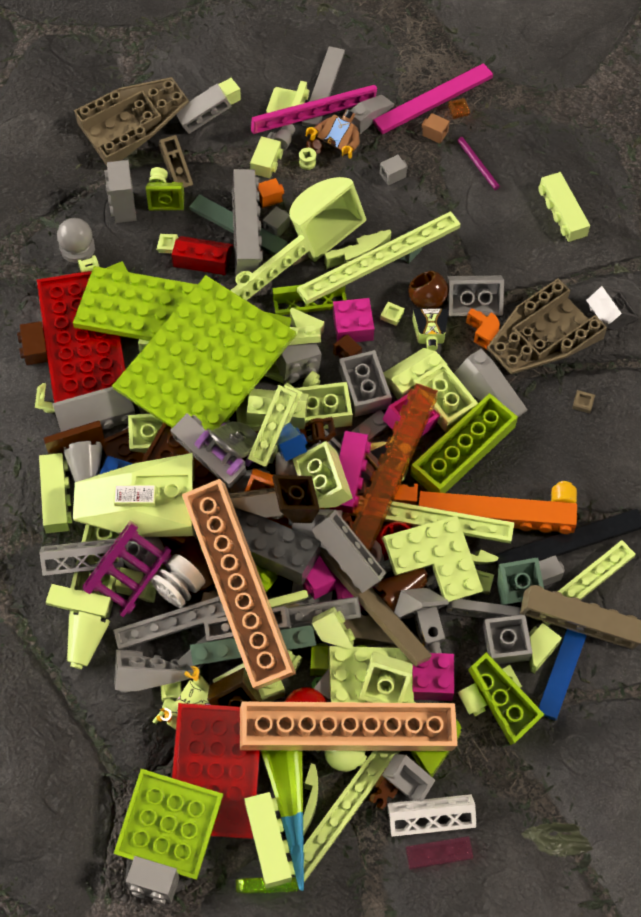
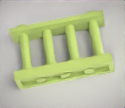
(277, 416)

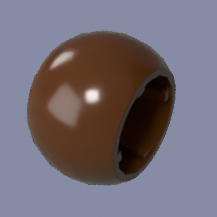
(428, 290)

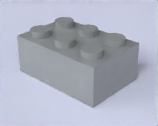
(120, 191)
(365, 383)

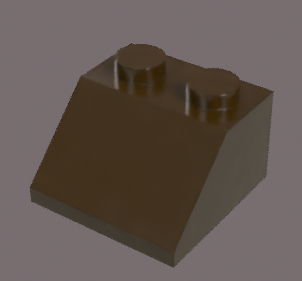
(296, 497)
(233, 690)

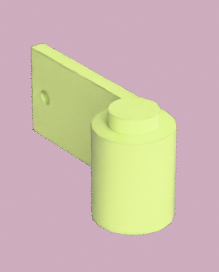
(473, 699)

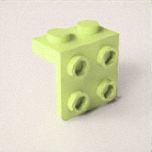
(285, 98)

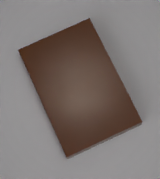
(88, 432)

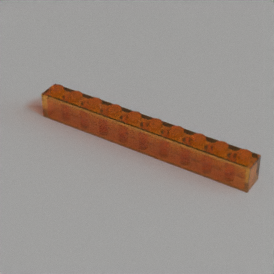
(393, 464)

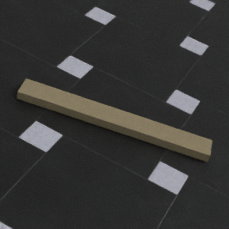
(381, 614)

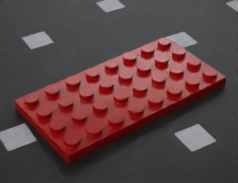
(77, 357)

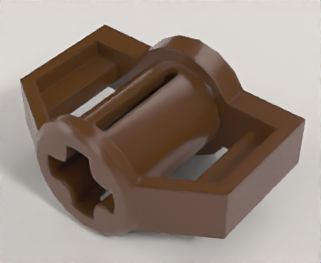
(317, 430)

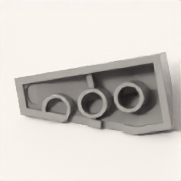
(483, 377)
(140, 672)

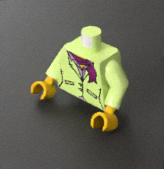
(194, 693)

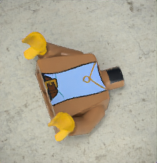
(337, 133)

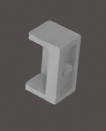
(408, 777)

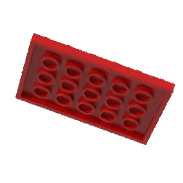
(211, 758)

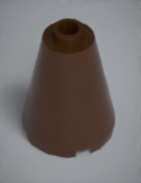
(390, 587)

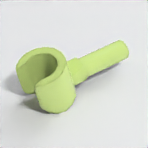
(168, 703)

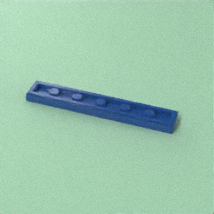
(561, 674)

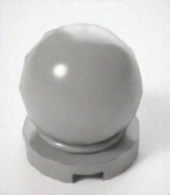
(75, 240)

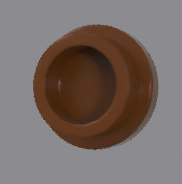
(315, 145)

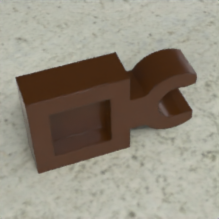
(385, 790)

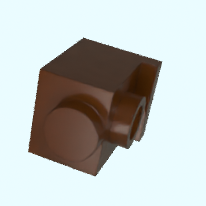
(346, 347)

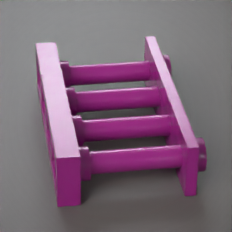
(118, 550)

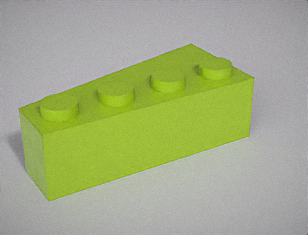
(505, 699)

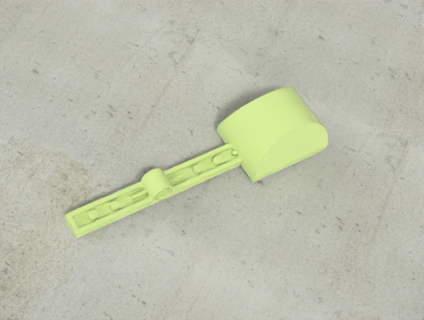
(321, 218)

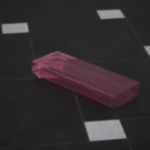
(439, 852)

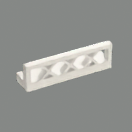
(429, 808)

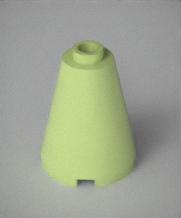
(84, 637)

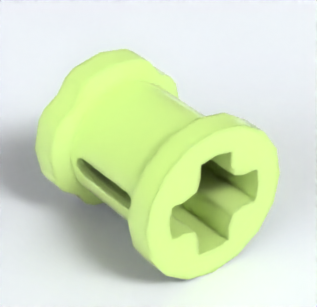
(93, 260)

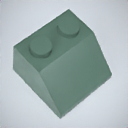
(516, 578)

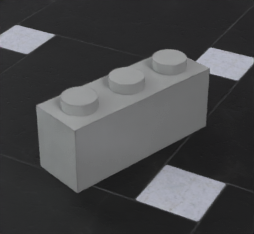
(203, 108)

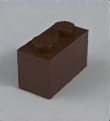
(33, 343)

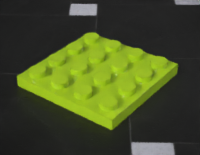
(169, 823)

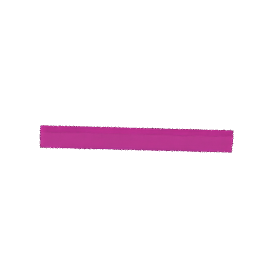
(432, 98)
(311, 109)

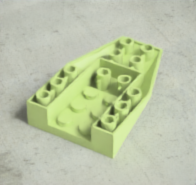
(166, 519)

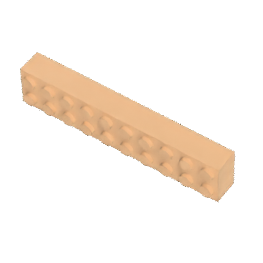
(238, 584)
(347, 726)

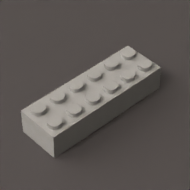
(246, 221)

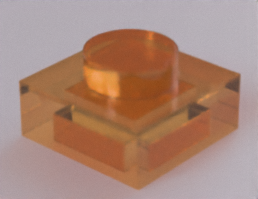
(459, 108)

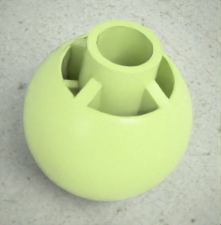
(345, 760)

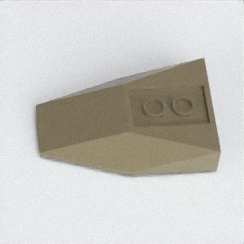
(129, 116)
(544, 330)

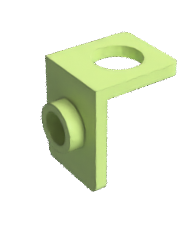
(40, 403)

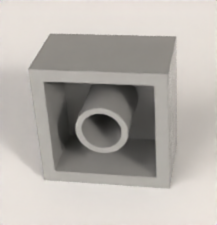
(299, 361)
(507, 639)
(152, 880)

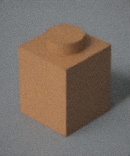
(435, 128)

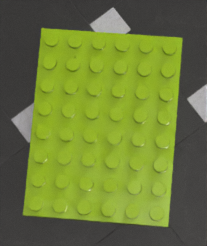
(205, 358)

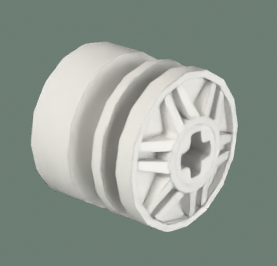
(178, 580)

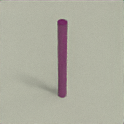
(478, 163)

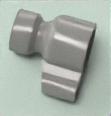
(283, 135)

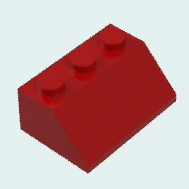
(201, 255)

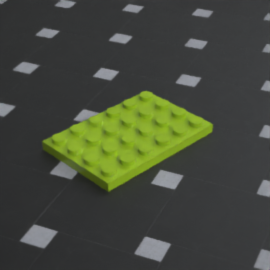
(129, 303)

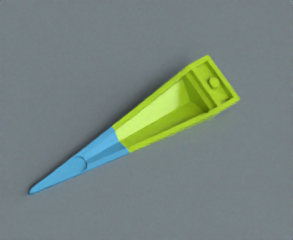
(287, 783)

